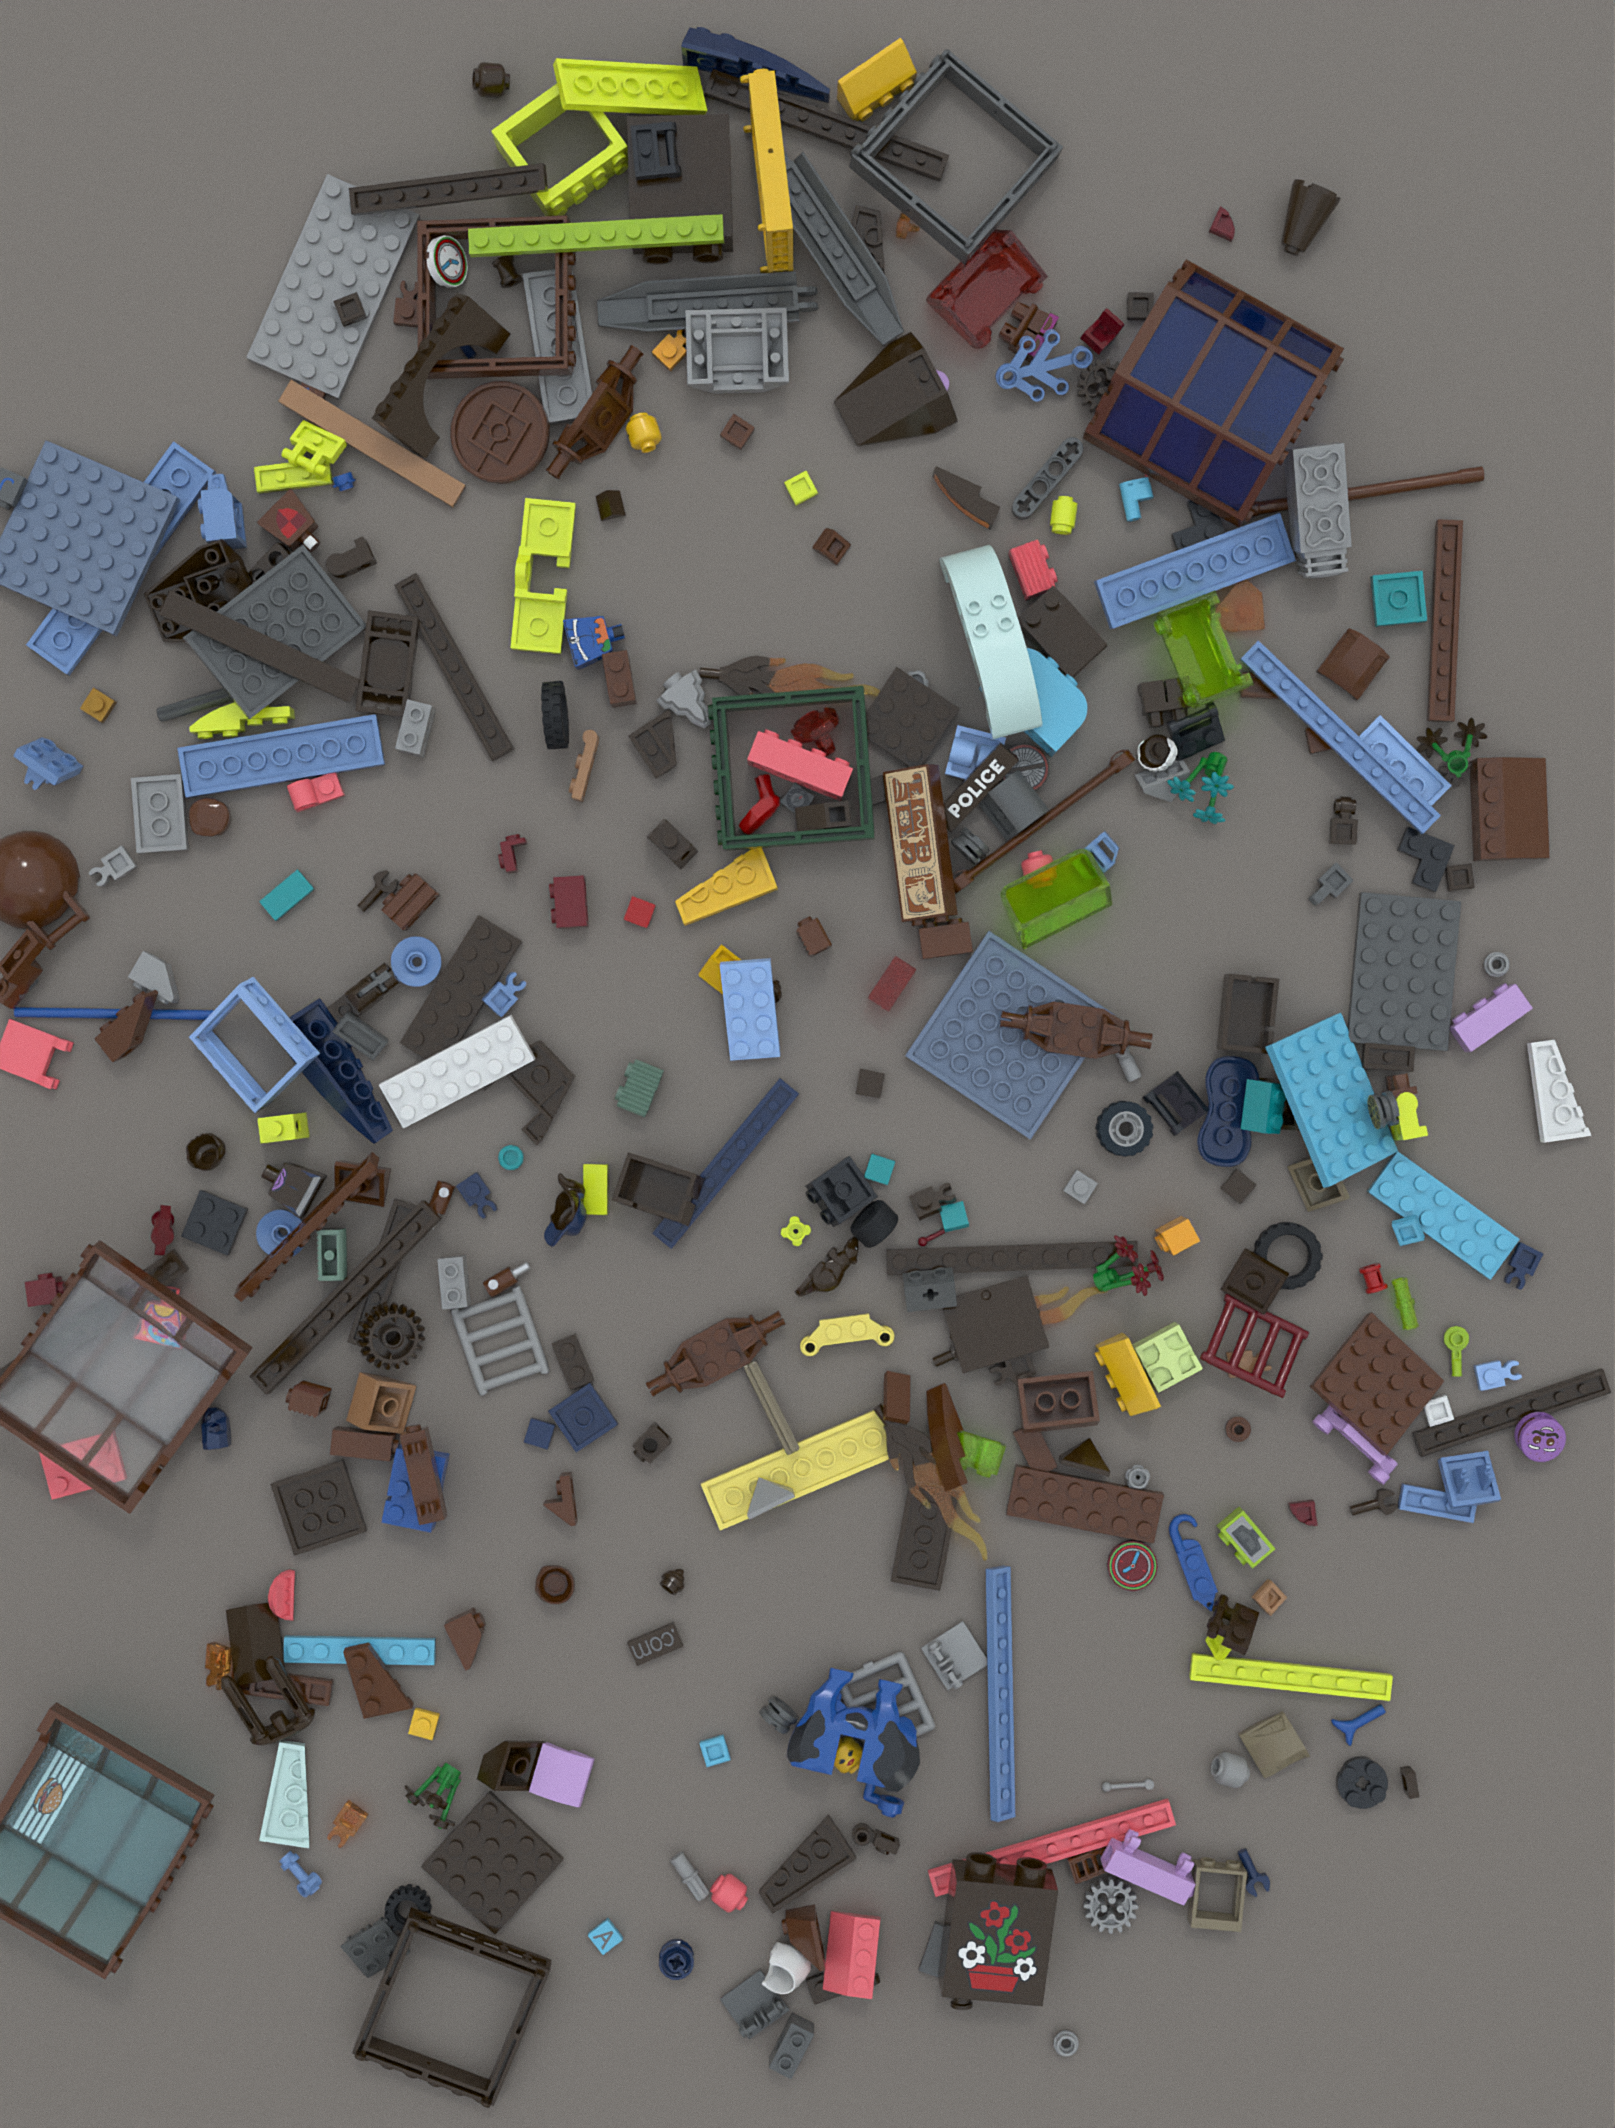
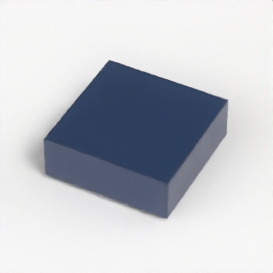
(539, 1433)

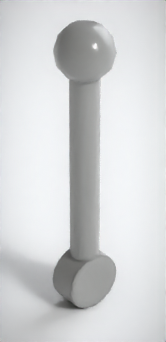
(1148, 1784)

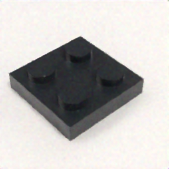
(214, 1222)

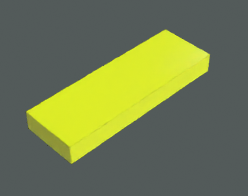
(286, 476)

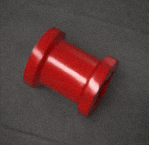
(1373, 1278)

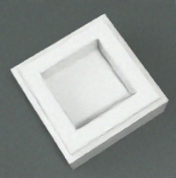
(1438, 1411)

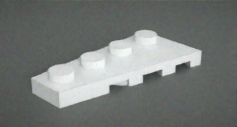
(1554, 1099)

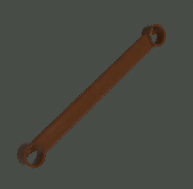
(1114, 767)

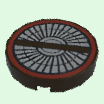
(1031, 763)

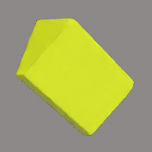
(596, 1188)

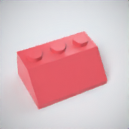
(851, 1954)

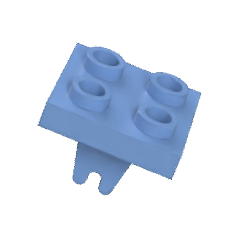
(46, 763)
(1469, 1479)

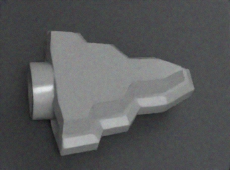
(686, 698)

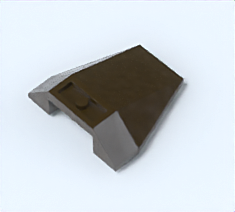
(896, 396)
(206, 576)

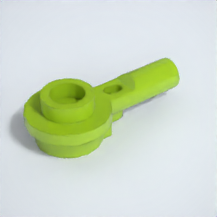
(1456, 1339)

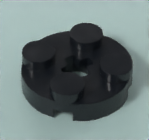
(1349, 1775)

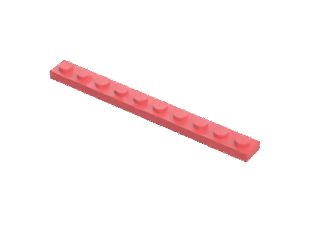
(1073, 1839)

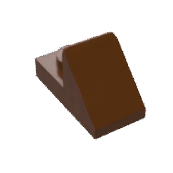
(566, 1506)

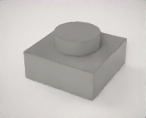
(1080, 1186)

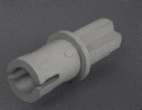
(689, 1876)

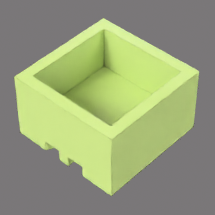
(1167, 1357)

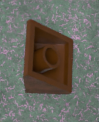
(372, 1191)

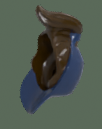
(569, 1212)

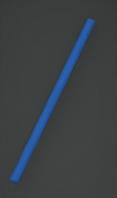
(107, 1013)

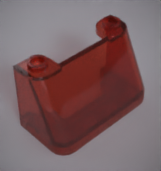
(986, 286)

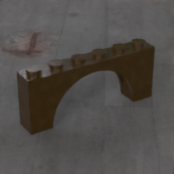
(403, 407)

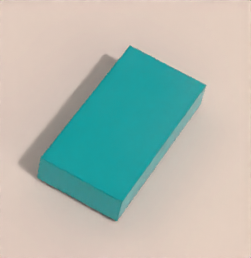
(287, 895)

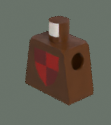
(290, 523)

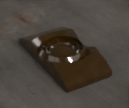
(387, 663)

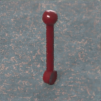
(922, 1241)

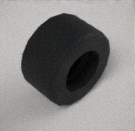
(874, 1223)

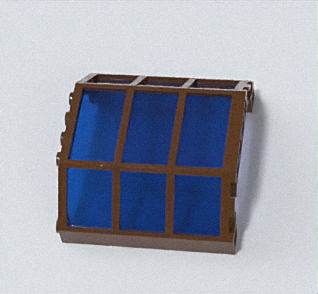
(1212, 392)

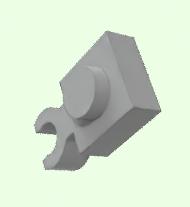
(117, 865)

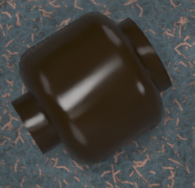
(490, 80)

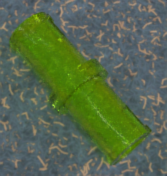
(1405, 1303)

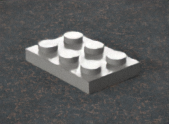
(159, 814)

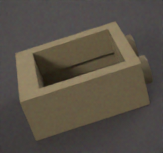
(1218, 1920)

